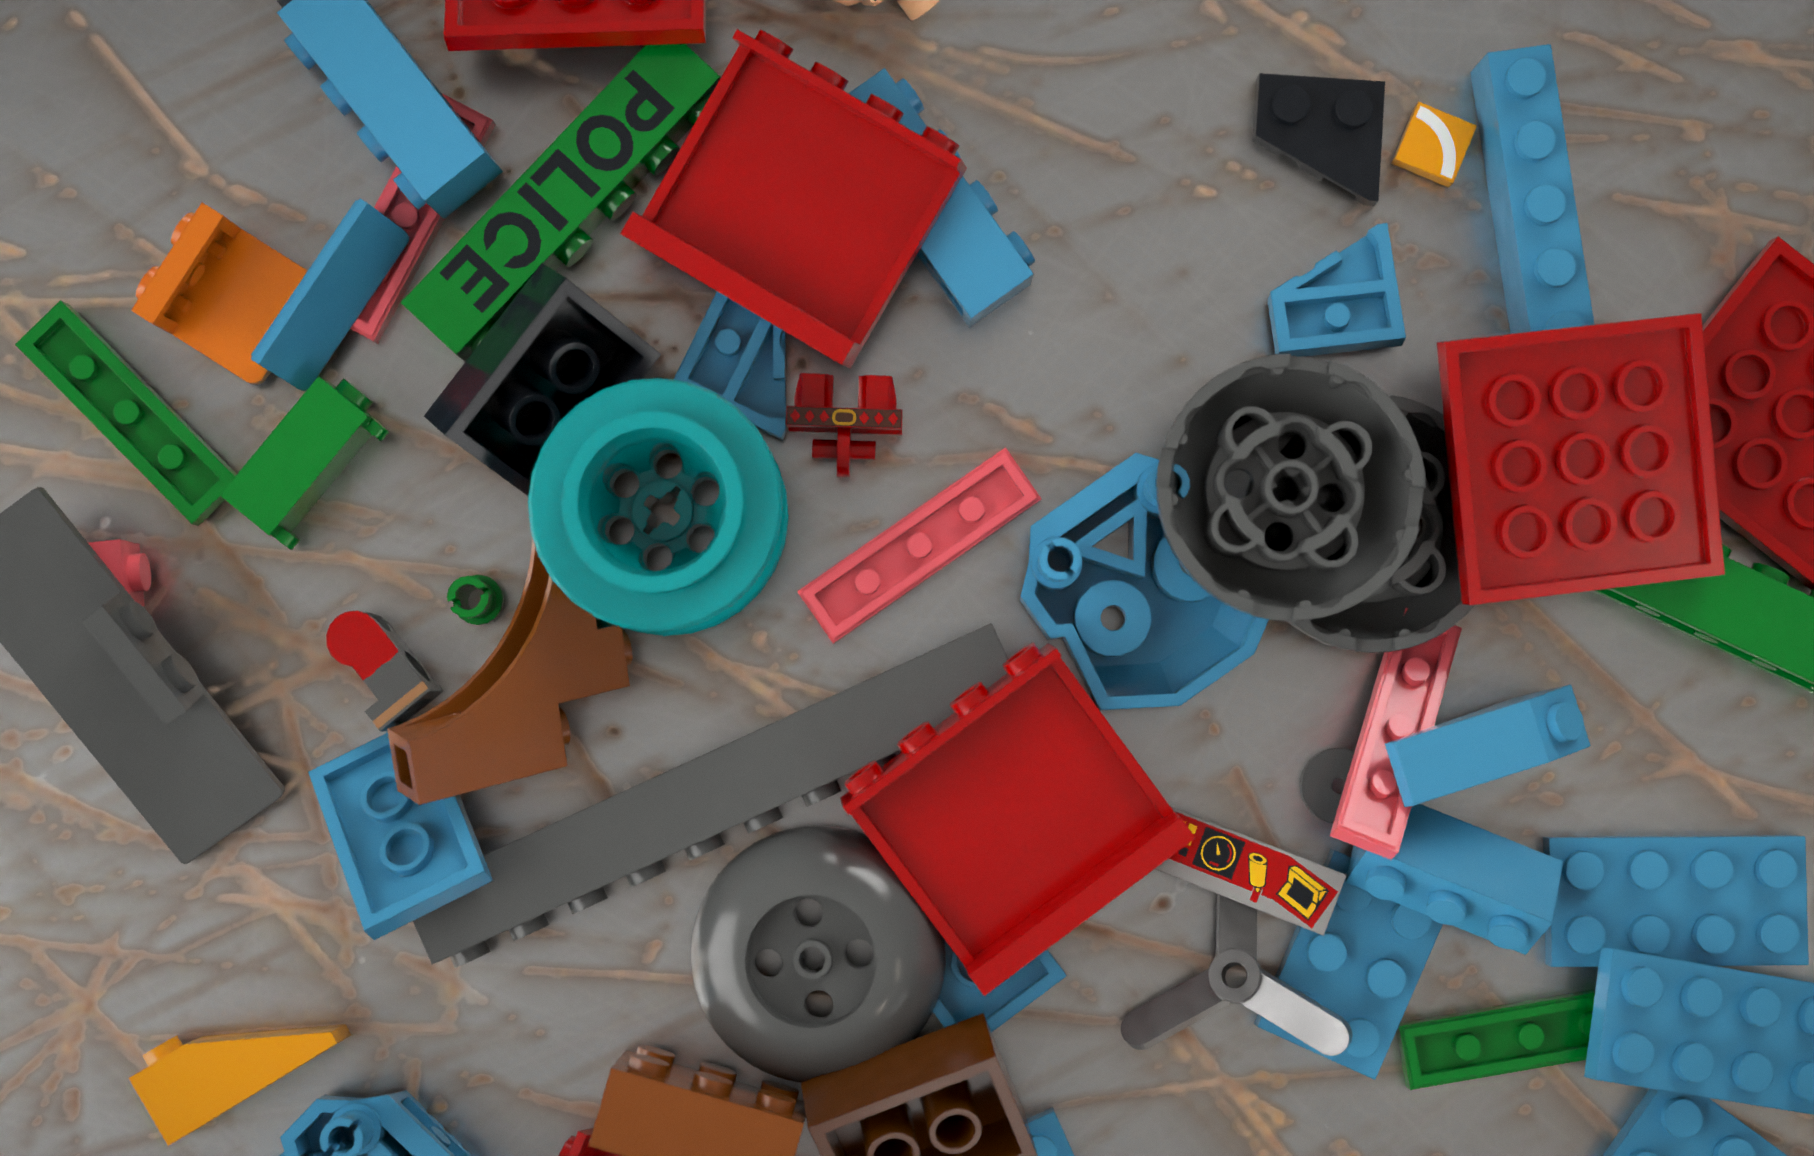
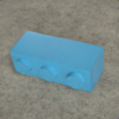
(1465, 879)

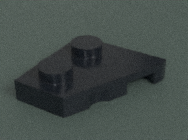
(1325, 127)

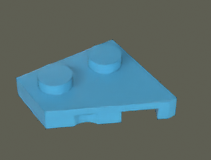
(1341, 303)
(740, 361)

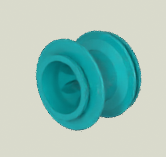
(629, 431)

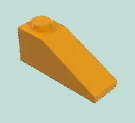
(216, 1072)

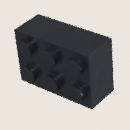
(532, 370)

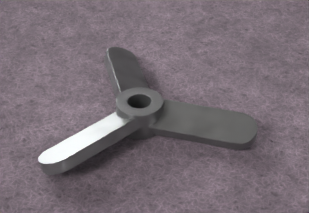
(1260, 993)

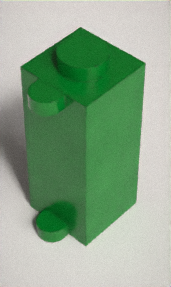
(303, 457)

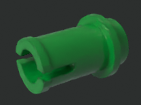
(490, 602)

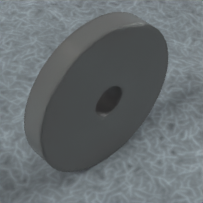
(1318, 779)

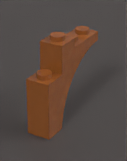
(509, 712)

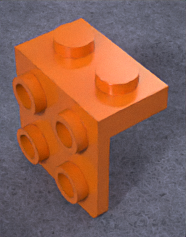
(218, 290)

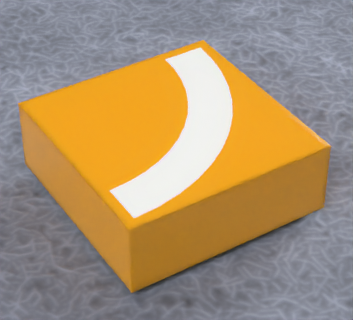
(1434, 144)

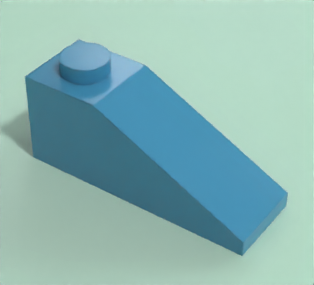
(1487, 744)

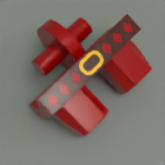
(815, 414)

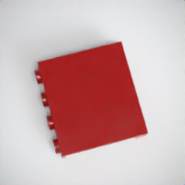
(799, 198)
(1015, 816)

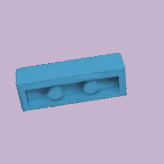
(331, 296)

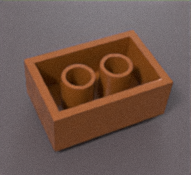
(683, 1111)

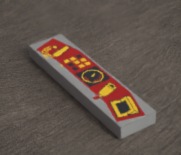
(1256, 874)

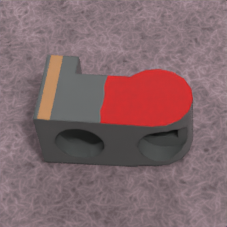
(384, 665)

